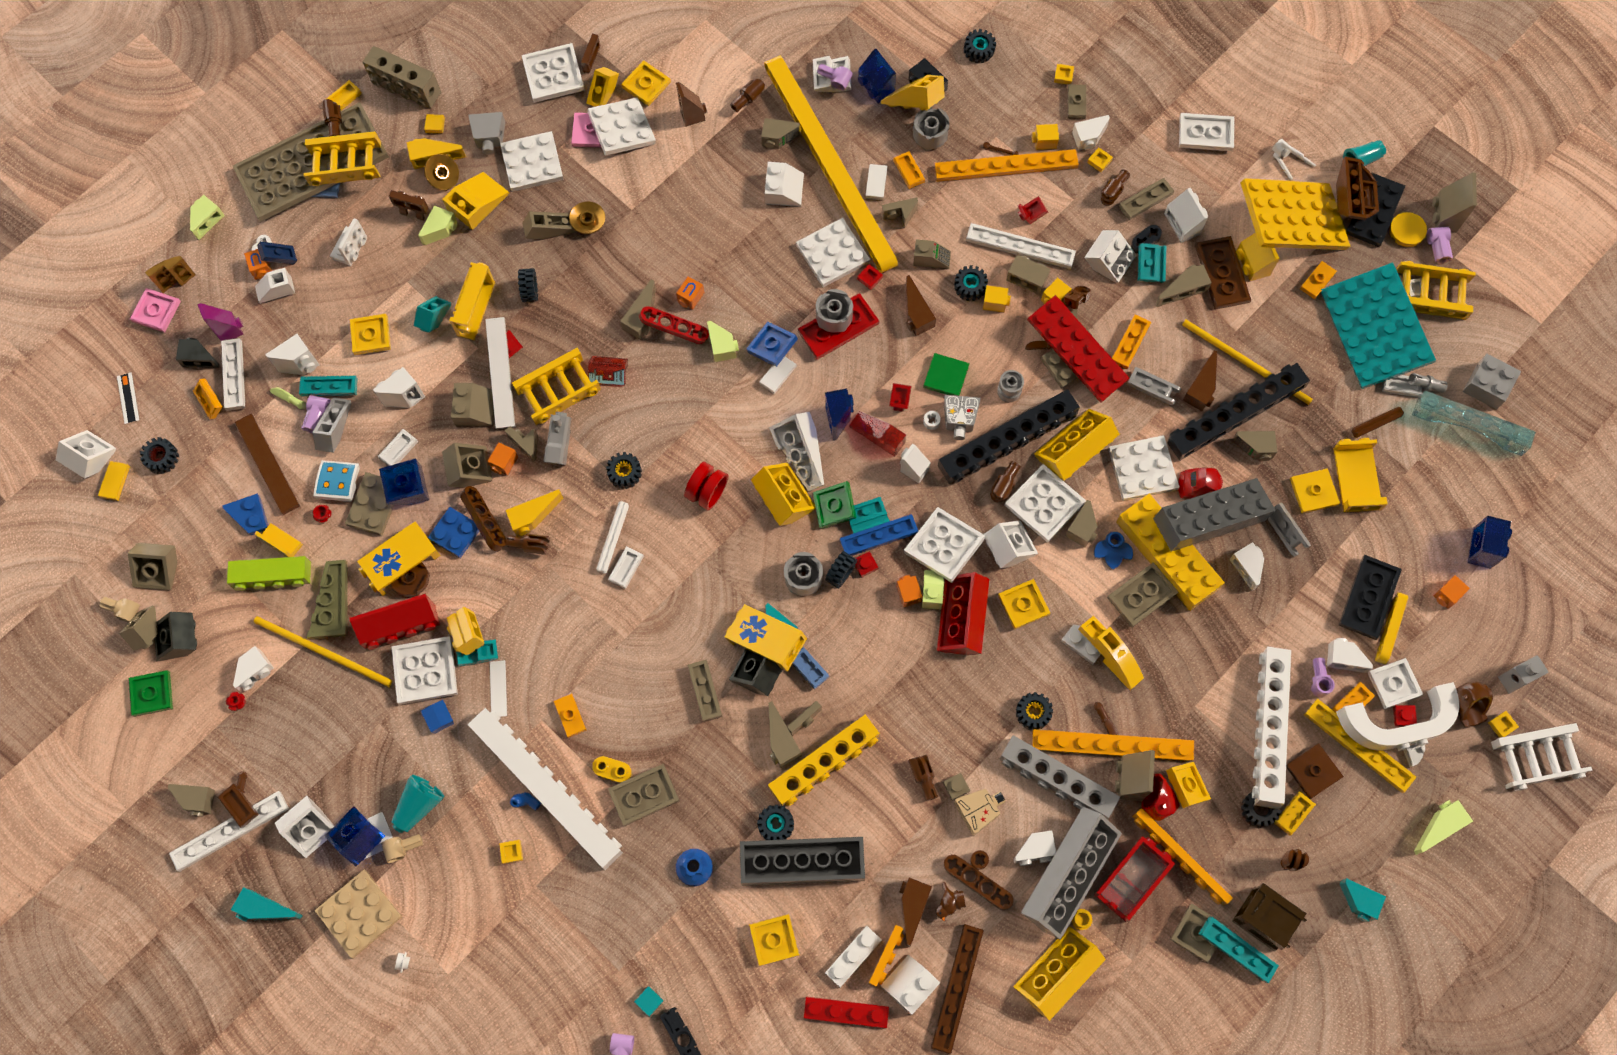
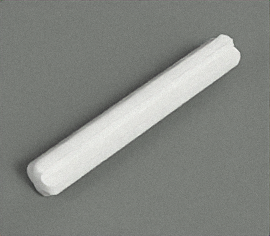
(612, 537)

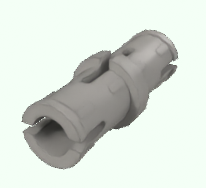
(1427, 382)

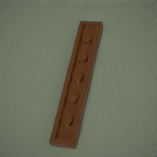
(267, 464)
(957, 989)

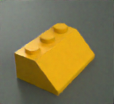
(783, 493)

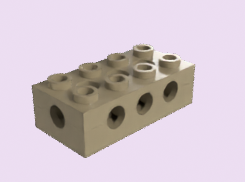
(402, 77)

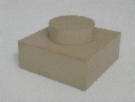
(956, 786)

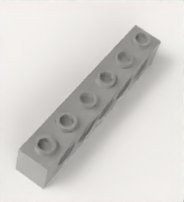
(1070, 777)

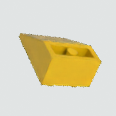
(918, 94)
(475, 199)

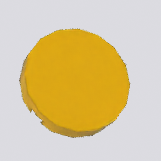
(1408, 229)

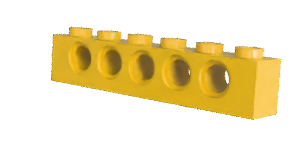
(862, 727)

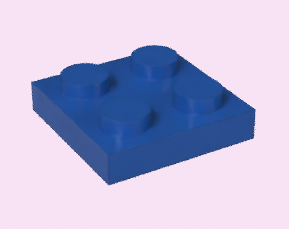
(772, 344)
(454, 532)

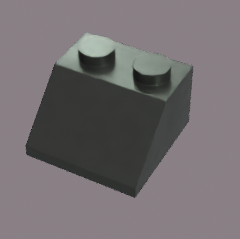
(175, 636)
(756, 673)

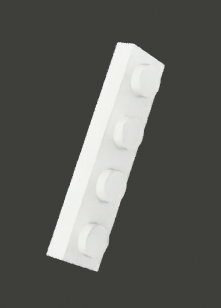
(233, 374)

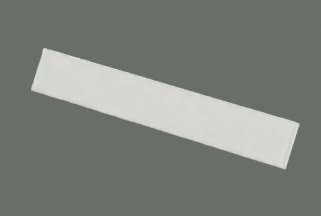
(1020, 245)
(500, 373)
(226, 833)

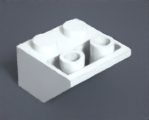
(1186, 215)
(1110, 255)
(399, 390)

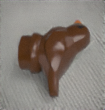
(950, 902)

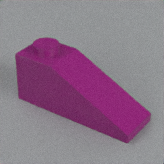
(221, 322)

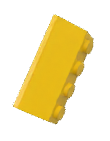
(1077, 443)
(1059, 973)

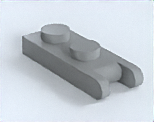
(1153, 385)
(1287, 529)

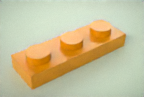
(1131, 341)
(887, 956)

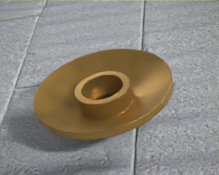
(448, 168)
(585, 211)

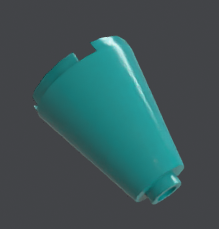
(415, 803)

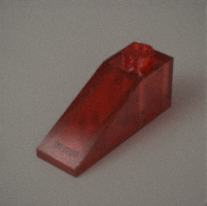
(879, 432)

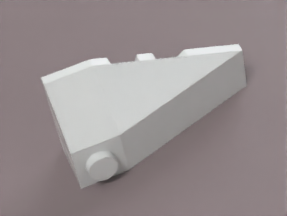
(799, 442)

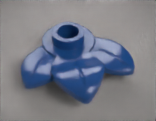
(1113, 552)

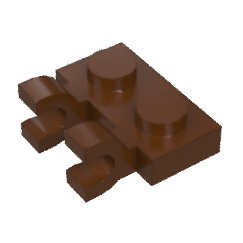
(409, 202)

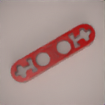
(673, 327)

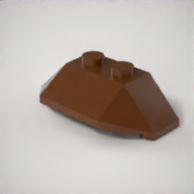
(1356, 190)

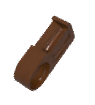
(1077, 296)

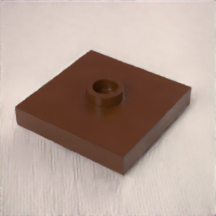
(1314, 771)

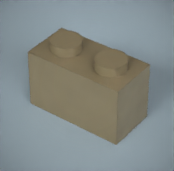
(1028, 274)

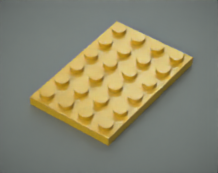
(1294, 214)

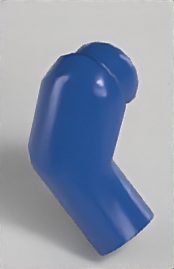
(524, 799)

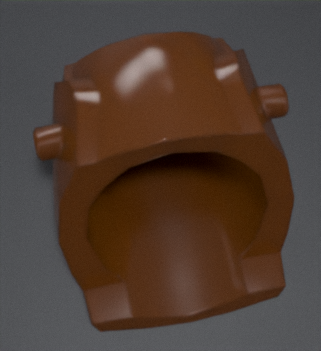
(1474, 703)

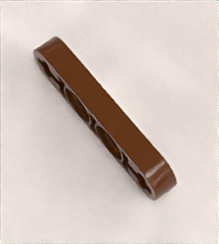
(493, 537)
(979, 880)

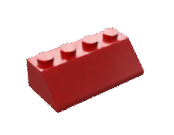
(963, 614)
(395, 621)

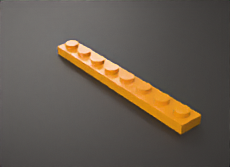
(1006, 165)
(1112, 744)

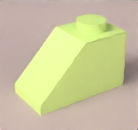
(204, 216)
(437, 226)
(722, 343)
(932, 590)

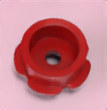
(321, 509)
(240, 701)

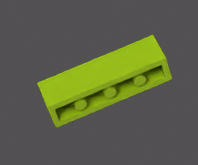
(269, 572)

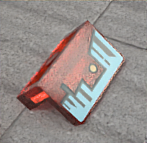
(608, 370)

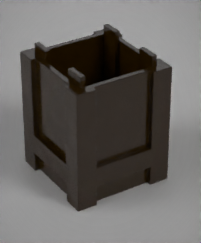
(1269, 917)

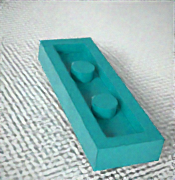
(328, 385)

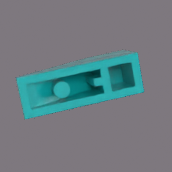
(258, 907)

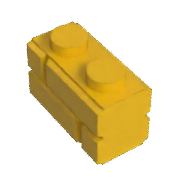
(465, 631)

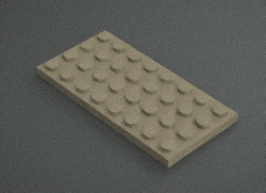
(276, 175)

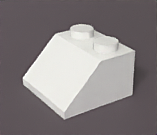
(783, 185)
(293, 357)
(84, 453)
(1010, 543)
(304, 826)
(910, 984)

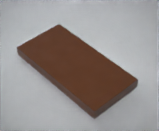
(1224, 271)

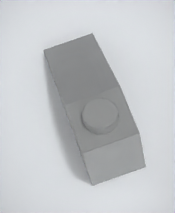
(331, 425)

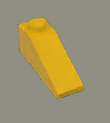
(422, 149)
(531, 513)

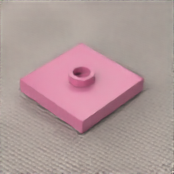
(583, 132)
(155, 310)

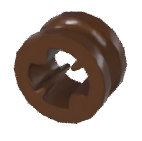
(985, 861)

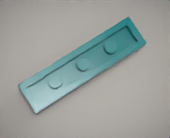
(1238, 949)

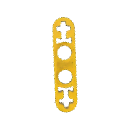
(1391, 628)

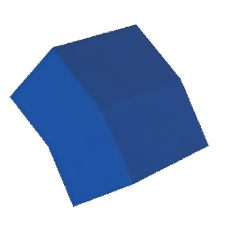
(437, 717)

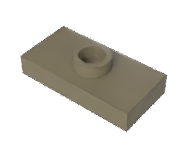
(1076, 101)
(804, 719)

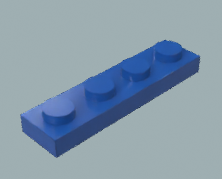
(879, 535)

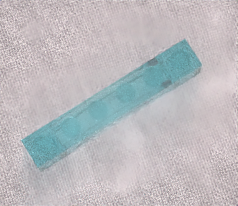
(1504, 433)

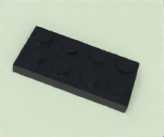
(1375, 228)
(1370, 597)

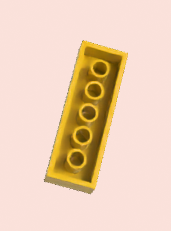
(1183, 567)

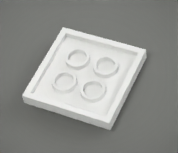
(553, 72)
(621, 126)
(531, 161)
(833, 252)
(1143, 468)
(1045, 503)
(944, 544)
(424, 670)

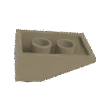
(1455, 203)
(1135, 775)

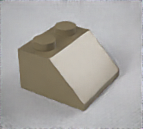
(472, 405)
(466, 465)
(152, 565)

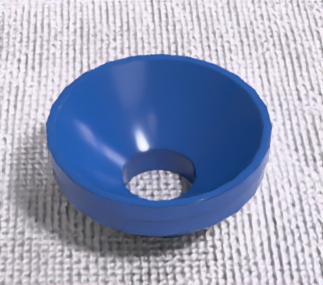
(701, 875)

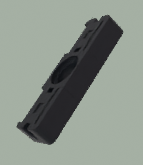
(675, 1028)

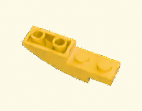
(1116, 653)

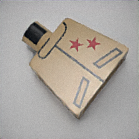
(979, 809)

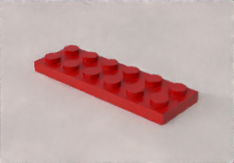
(1078, 348)

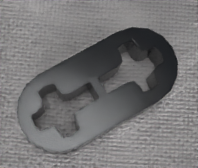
(1144, 236)

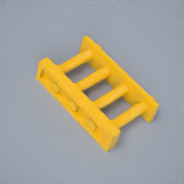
(338, 144)
(1437, 307)
(543, 374)

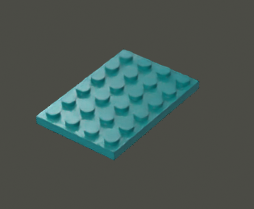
(1377, 326)

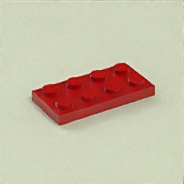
(824, 342)

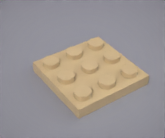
(358, 914)

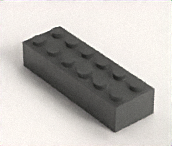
(1214, 514)
(802, 861)

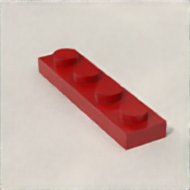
(846, 1012)

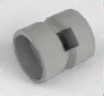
(1010, 386)

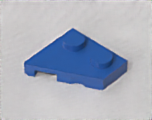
(248, 513)

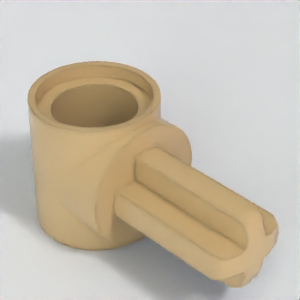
(122, 609)
(396, 848)

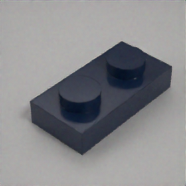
(277, 253)

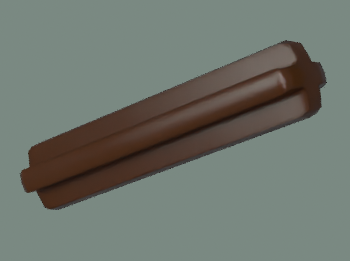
(1377, 422)

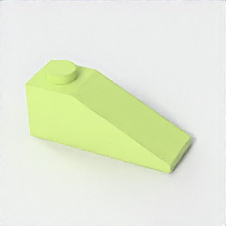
(1443, 824)

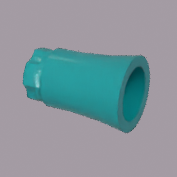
(1367, 153)

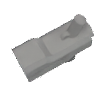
(558, 439)

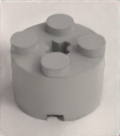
(931, 128)
(834, 311)
(805, 584)

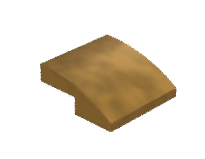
(169, 272)

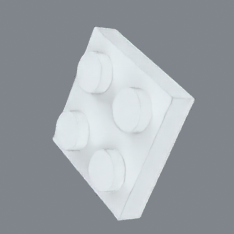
(1395, 683)

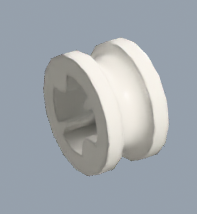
(926, 421)

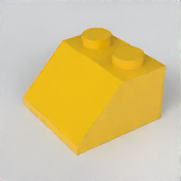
(1256, 260)

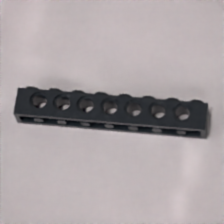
(1292, 374)
(1063, 401)

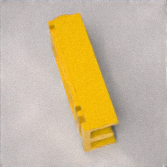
(472, 301)

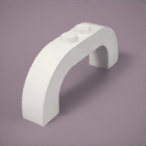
(1444, 713)

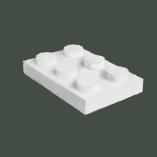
(1206, 132)

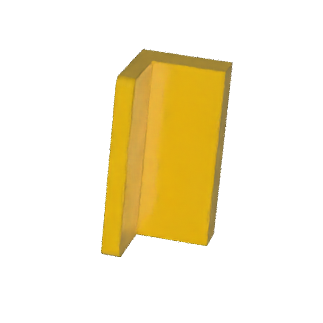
(279, 540)

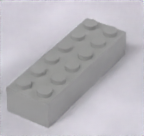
(1071, 872)

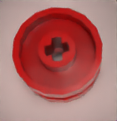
(706, 485)

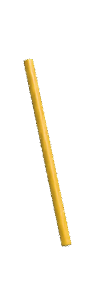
(1238, 356)
(323, 651)

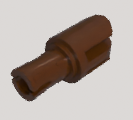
(748, 94)
(332, 116)
(1114, 188)
(1004, 483)
(529, 543)
(924, 775)
(1294, 860)

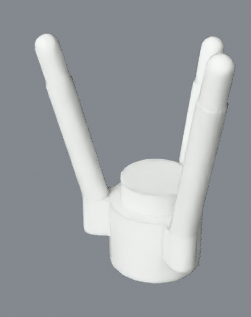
(1283, 149)

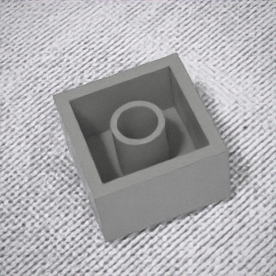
(1491, 381)

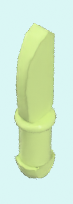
(288, 397)

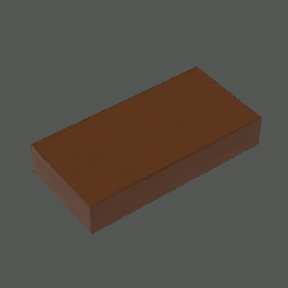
(590, 53)
(238, 805)

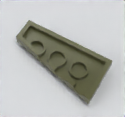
(331, 610)

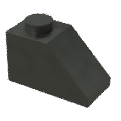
(193, 354)

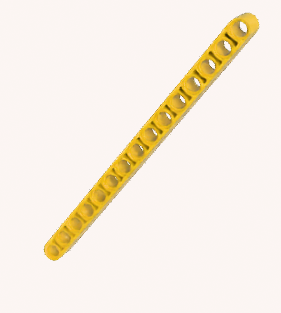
(831, 165)

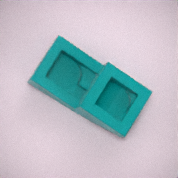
(485, 653)

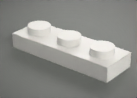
(853, 956)

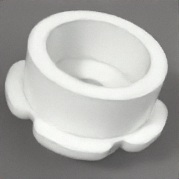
(402, 962)

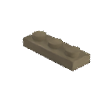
(1146, 198)
(704, 690)

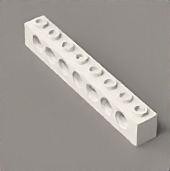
(1281, 660)

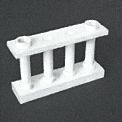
(1545, 737)

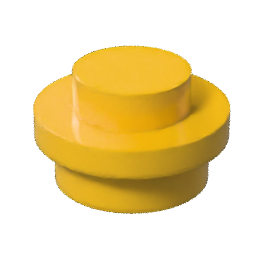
(1082, 919)

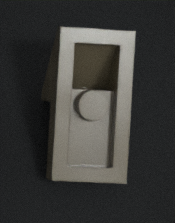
(904, 208)
(526, 444)

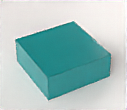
(649, 1001)

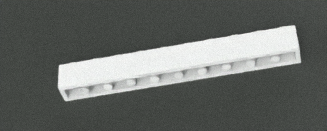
(545, 789)

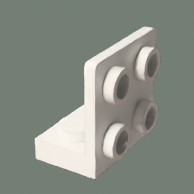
(349, 244)

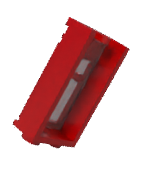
(1135, 878)

